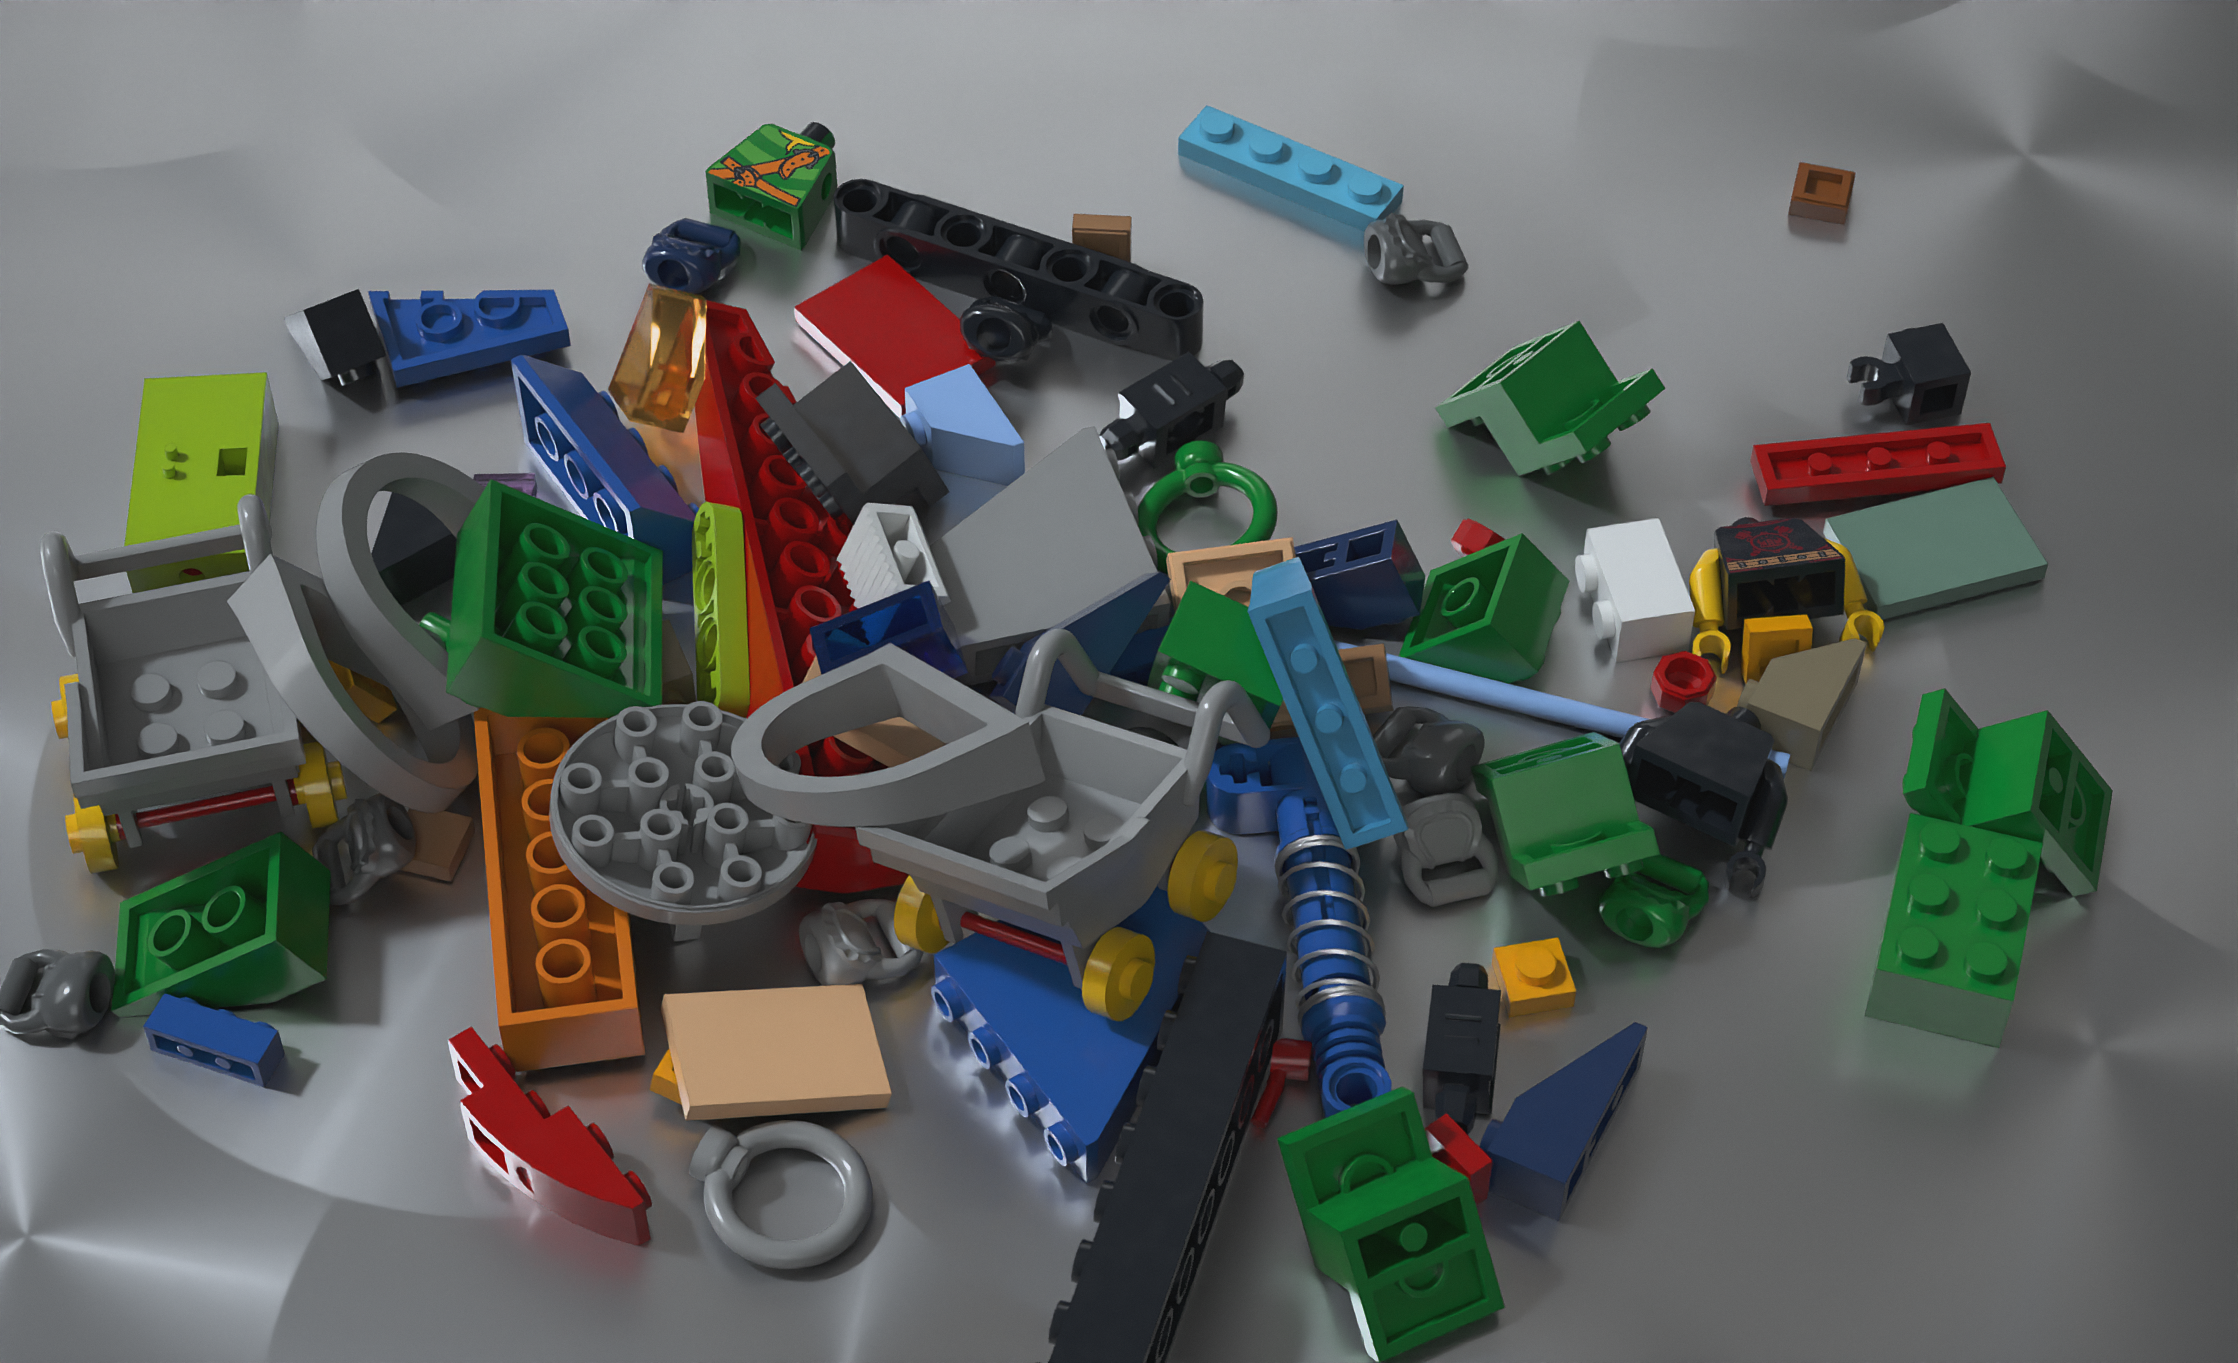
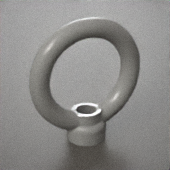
(723, 1161)

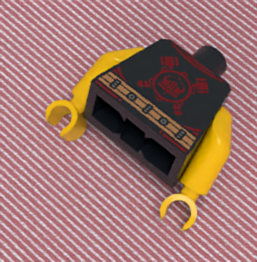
(1775, 572)

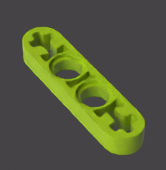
(720, 608)

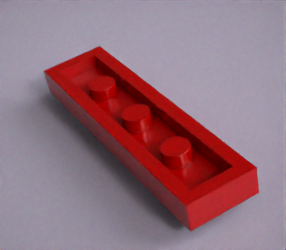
(1876, 464)

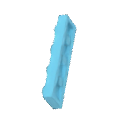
(1289, 169)

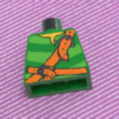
(776, 182)

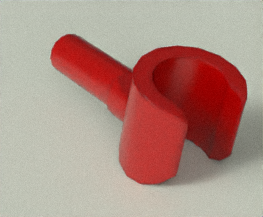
(1289, 1060)

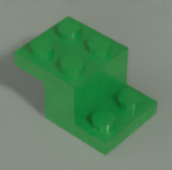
(1552, 400)
(2013, 781)
(1565, 813)
(1391, 1223)

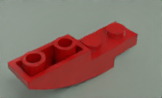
(545, 1154)

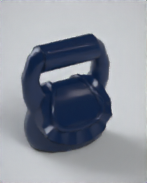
(690, 255)

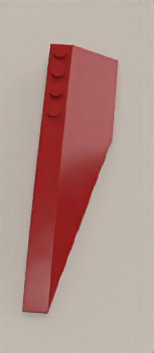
(788, 566)

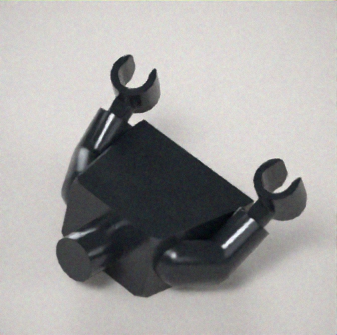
(1711, 776)

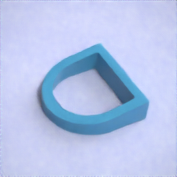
(1323, 705)

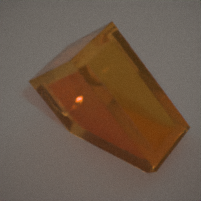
(662, 360)

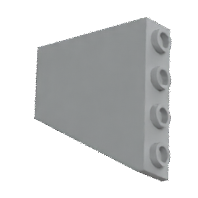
(1044, 554)

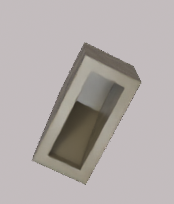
(1804, 697)

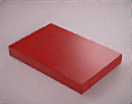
(888, 330)

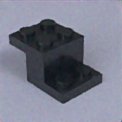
(849, 445)

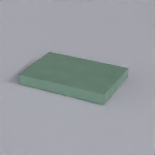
(1938, 547)

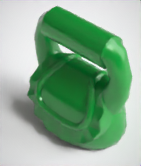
(1650, 912)

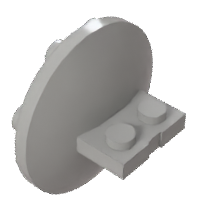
(661, 823)

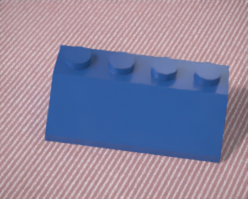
(601, 462)

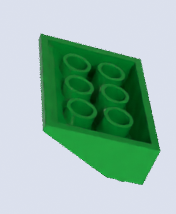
(552, 612)

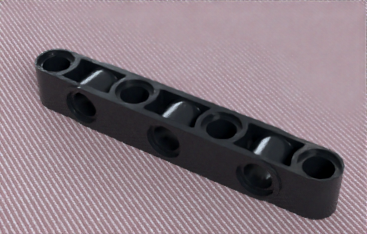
(999, 259)

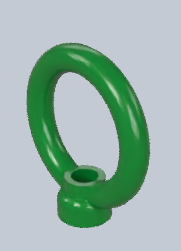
(1200, 474)

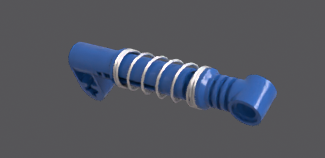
(1341, 1007)

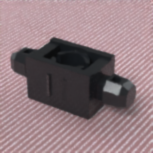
(1172, 408)
(1462, 1046)

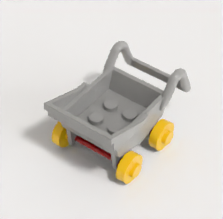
(173, 697)
(1082, 842)

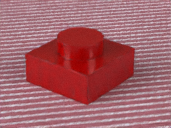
(1461, 1153)

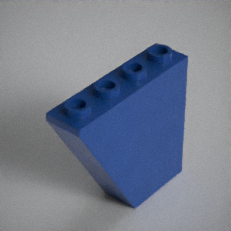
(1054, 1054)

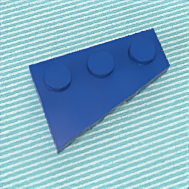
(451, 336)

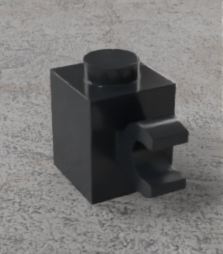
(1918, 372)

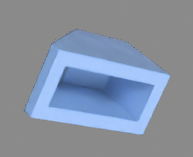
(963, 427)

